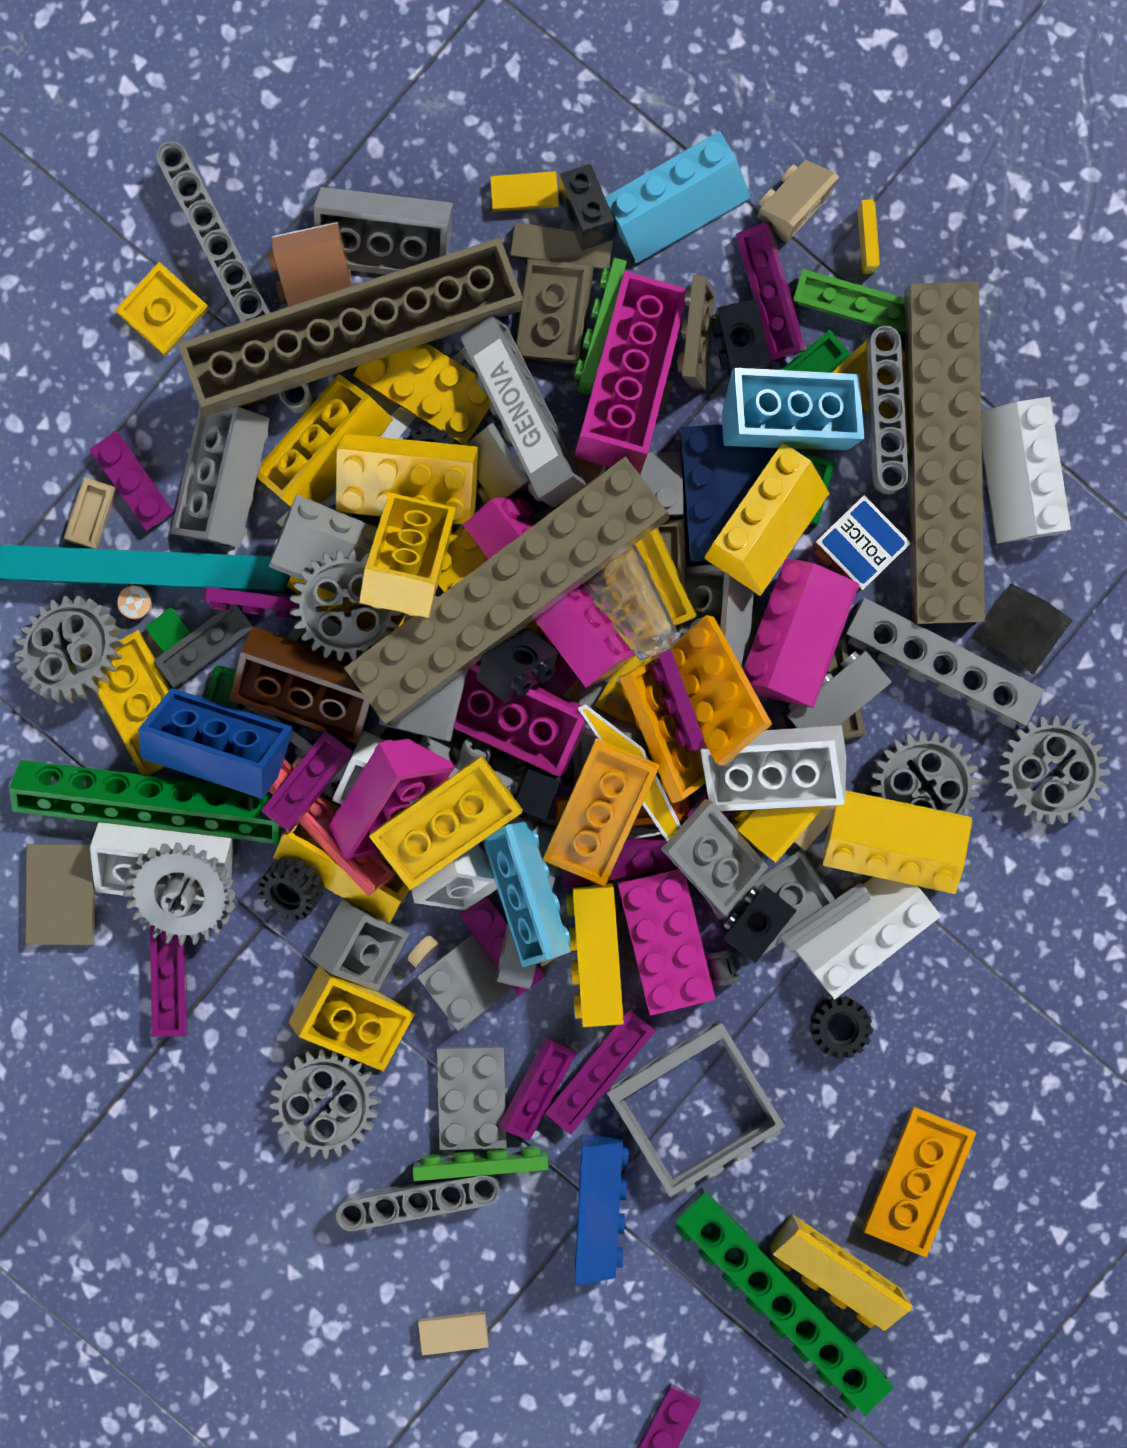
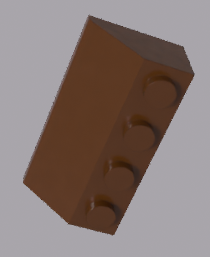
(299, 685)

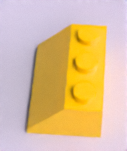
(774, 828)

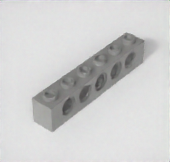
(1022, 694)

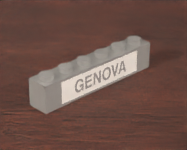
(522, 411)

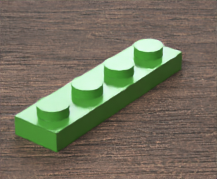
(850, 301)
(595, 339)
(466, 1164)

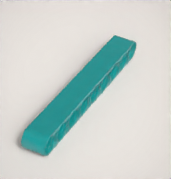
(140, 568)

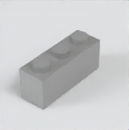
(842, 694)

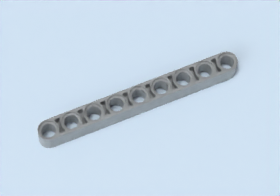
(215, 233)

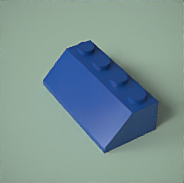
(215, 742)
(599, 1208)

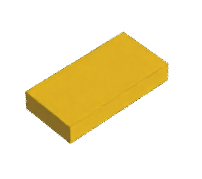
(524, 191)
(868, 236)

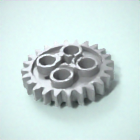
(349, 636)
(95, 637)
(949, 767)
(1071, 793)
(346, 1122)

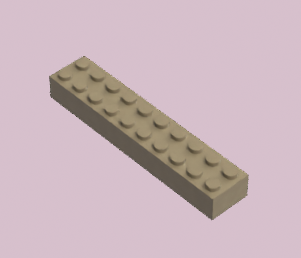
(350, 327)
(944, 452)
(508, 592)

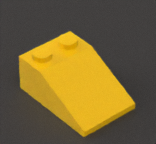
(350, 1019)

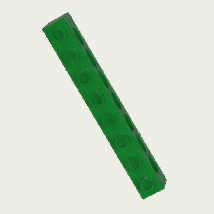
(140, 801)
(871, 1382)

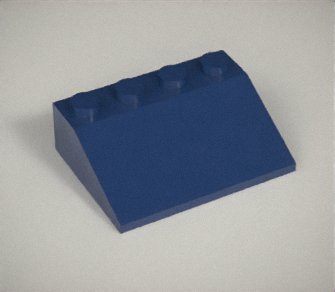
(714, 483)

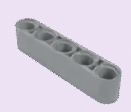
(889, 394)
(510, 968)
(405, 1210)

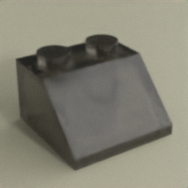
(1021, 629)

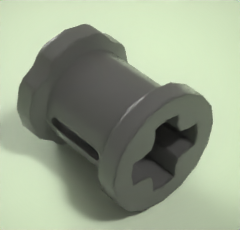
(722, 966)

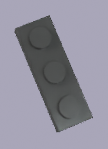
(204, 645)

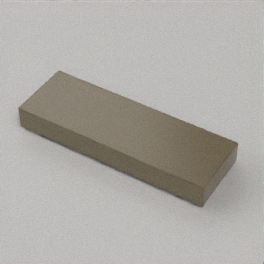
(556, 245)

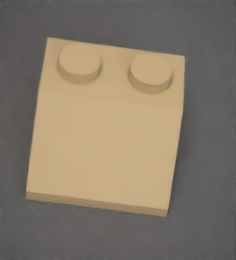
(797, 199)

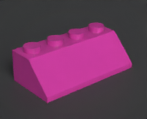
(799, 632)
(388, 783)

